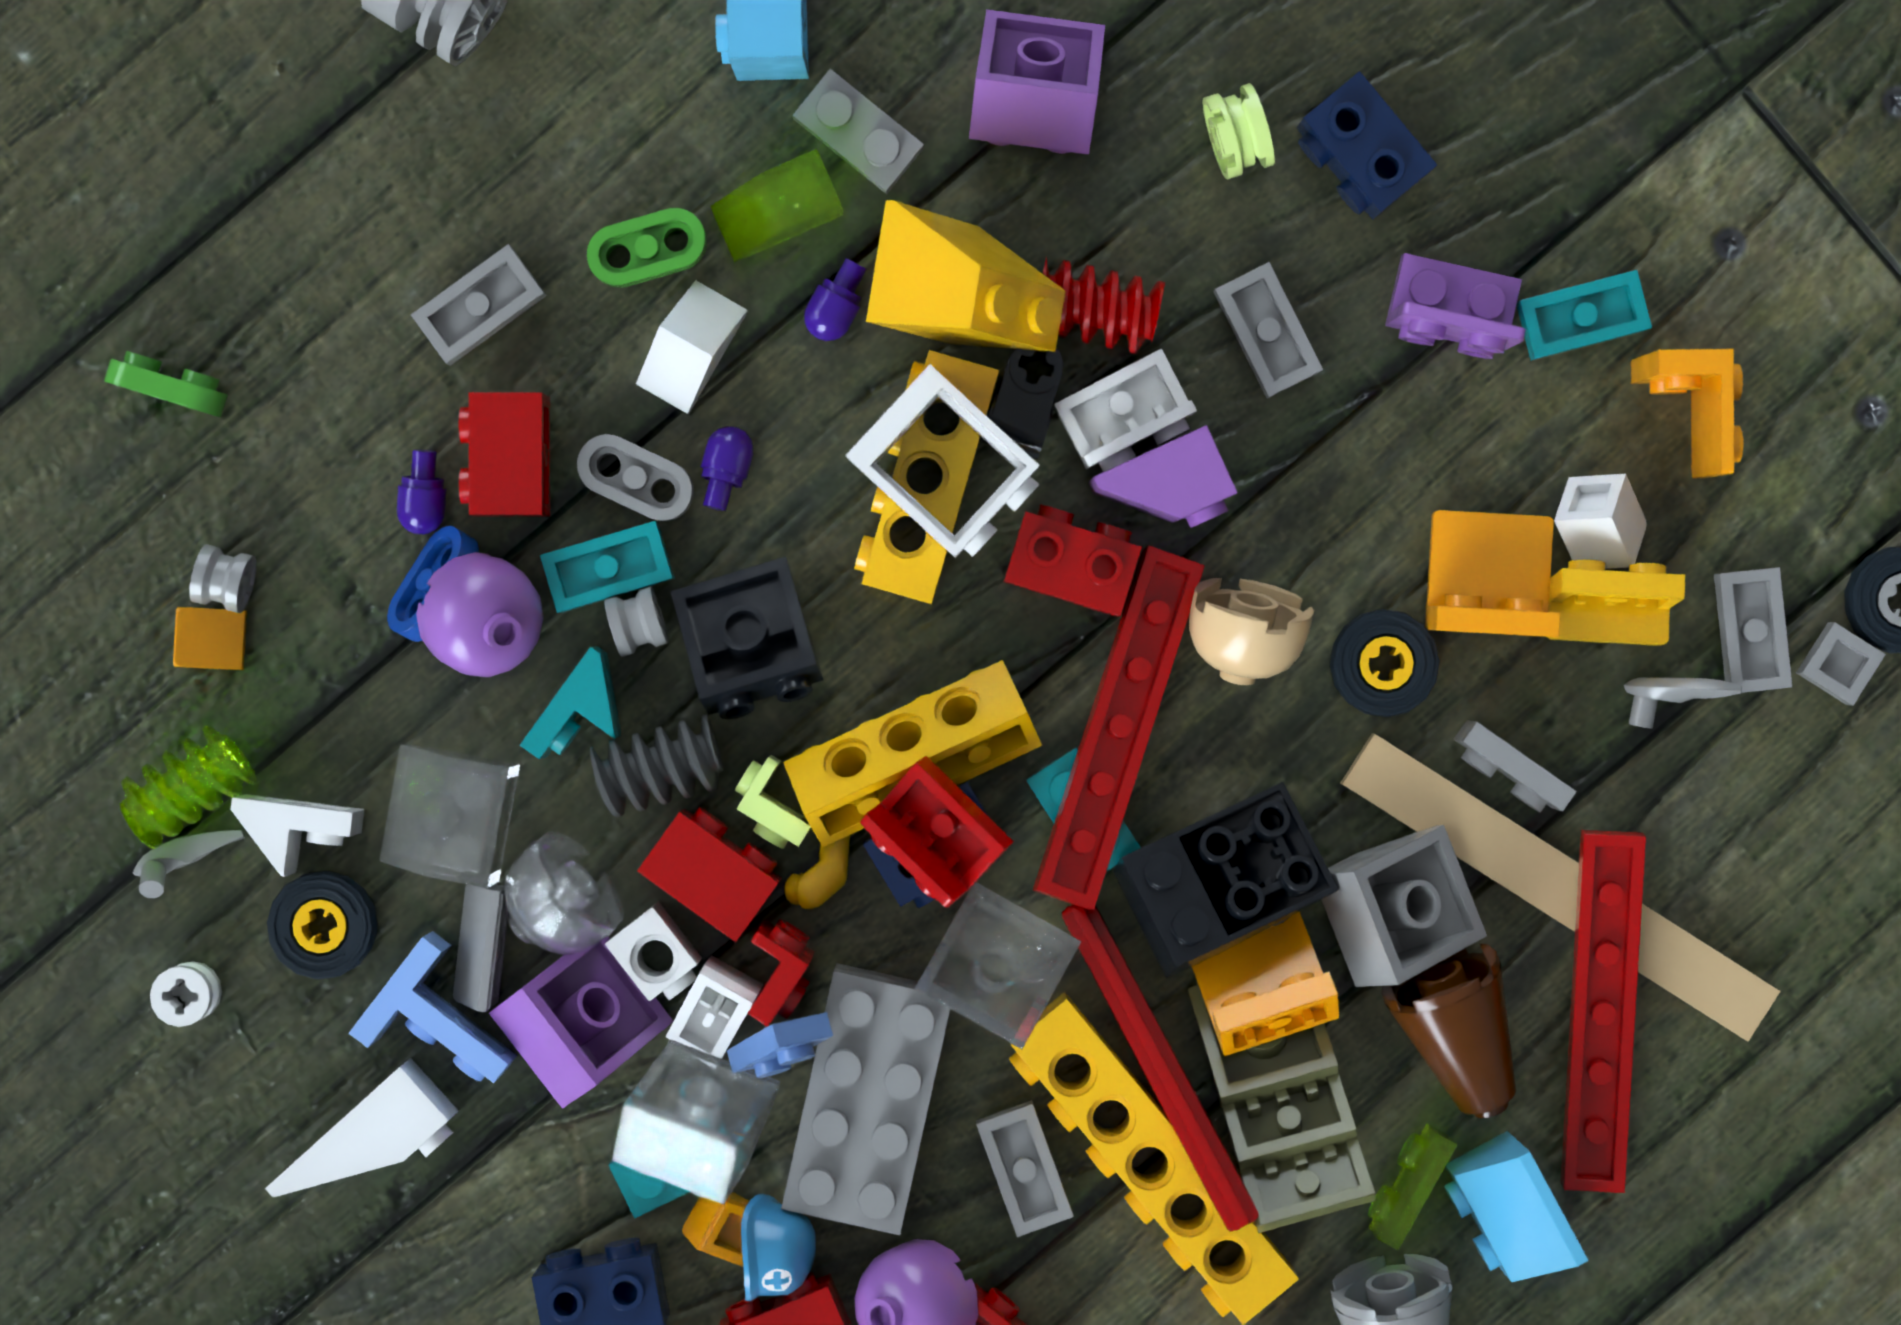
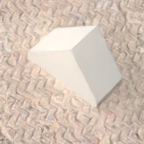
(690, 346)
(714, 1008)

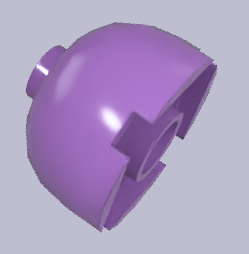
(480, 615)
(915, 1287)

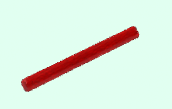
(1161, 1067)

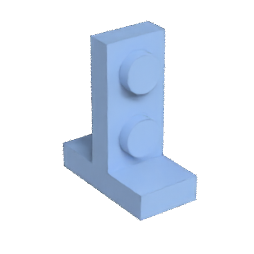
(432, 1016)

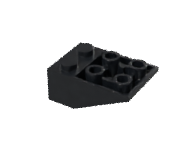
(1224, 879)

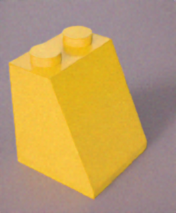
(959, 285)

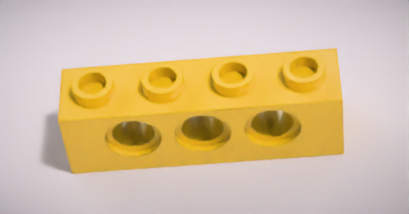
(918, 572)
(958, 727)

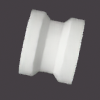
(199, 992)

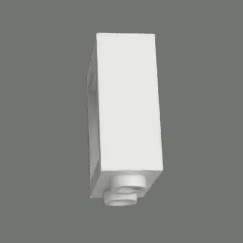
(901, 417)

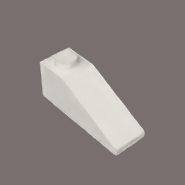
(382, 1130)

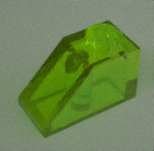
(777, 206)

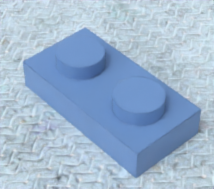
(780, 1045)

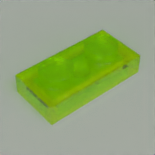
(1422, 1163)

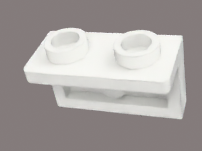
(1125, 410)

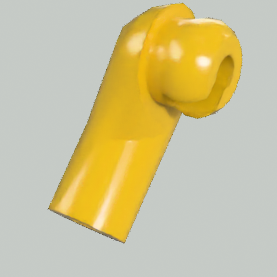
(822, 879)

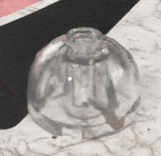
(557, 899)

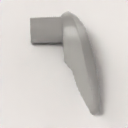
(1651, 689)
(177, 854)

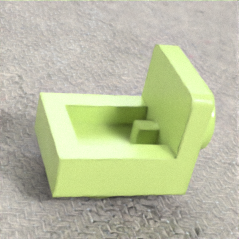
(774, 819)

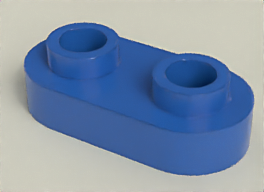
(438, 550)

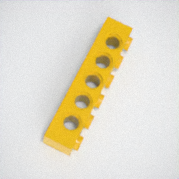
(1261, 1268)

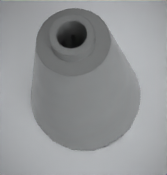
(1393, 1293)

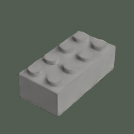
(866, 1101)

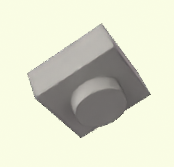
(1840, 663)

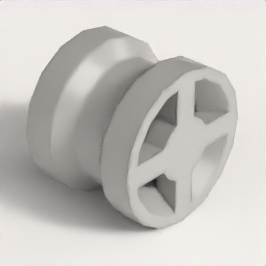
(223, 578)
(636, 621)

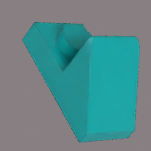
(586, 693)

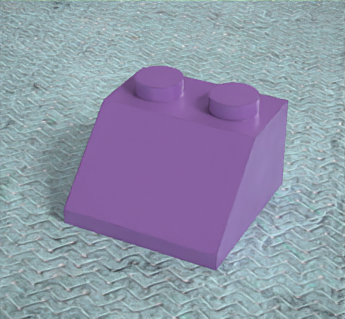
(1037, 82)
(1172, 480)
(579, 1021)

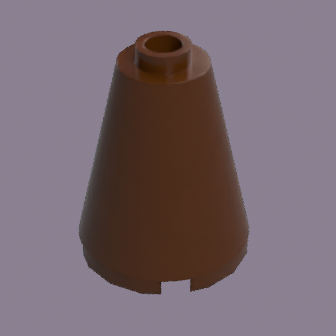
(1461, 1028)

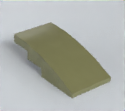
(1288, 1124)

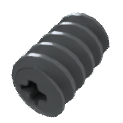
(658, 767)

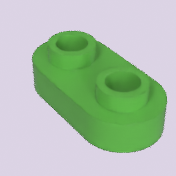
(648, 248)
(143, 376)

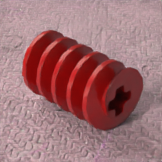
(1107, 306)

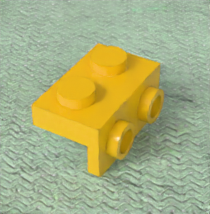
(1615, 604)

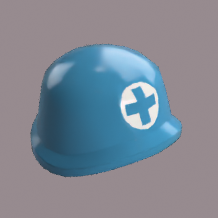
(775, 1248)

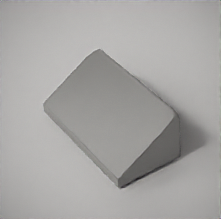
(481, 947)

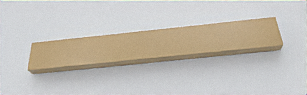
(1550, 882)

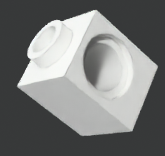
(628, 947)

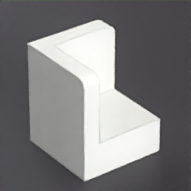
(1601, 520)

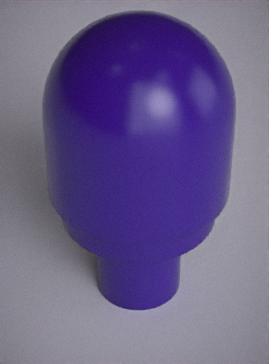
(835, 303)
(725, 464)
(421, 495)

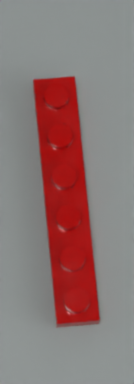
(1118, 728)
(1603, 1010)

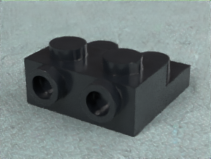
(747, 639)

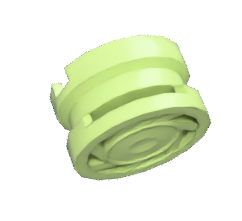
(1238, 131)

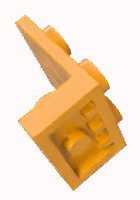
(1714, 387)
(1490, 574)
(1266, 988)

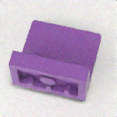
(1454, 304)

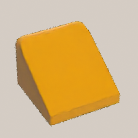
(209, 638)
(717, 1227)

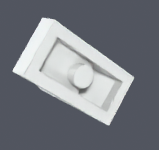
(279, 823)

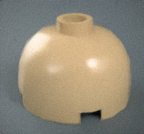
(1248, 630)

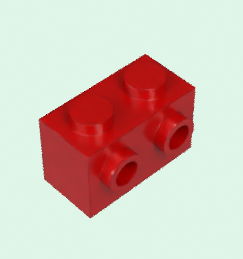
(506, 454)
(1073, 561)
(711, 872)

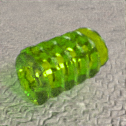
(185, 787)

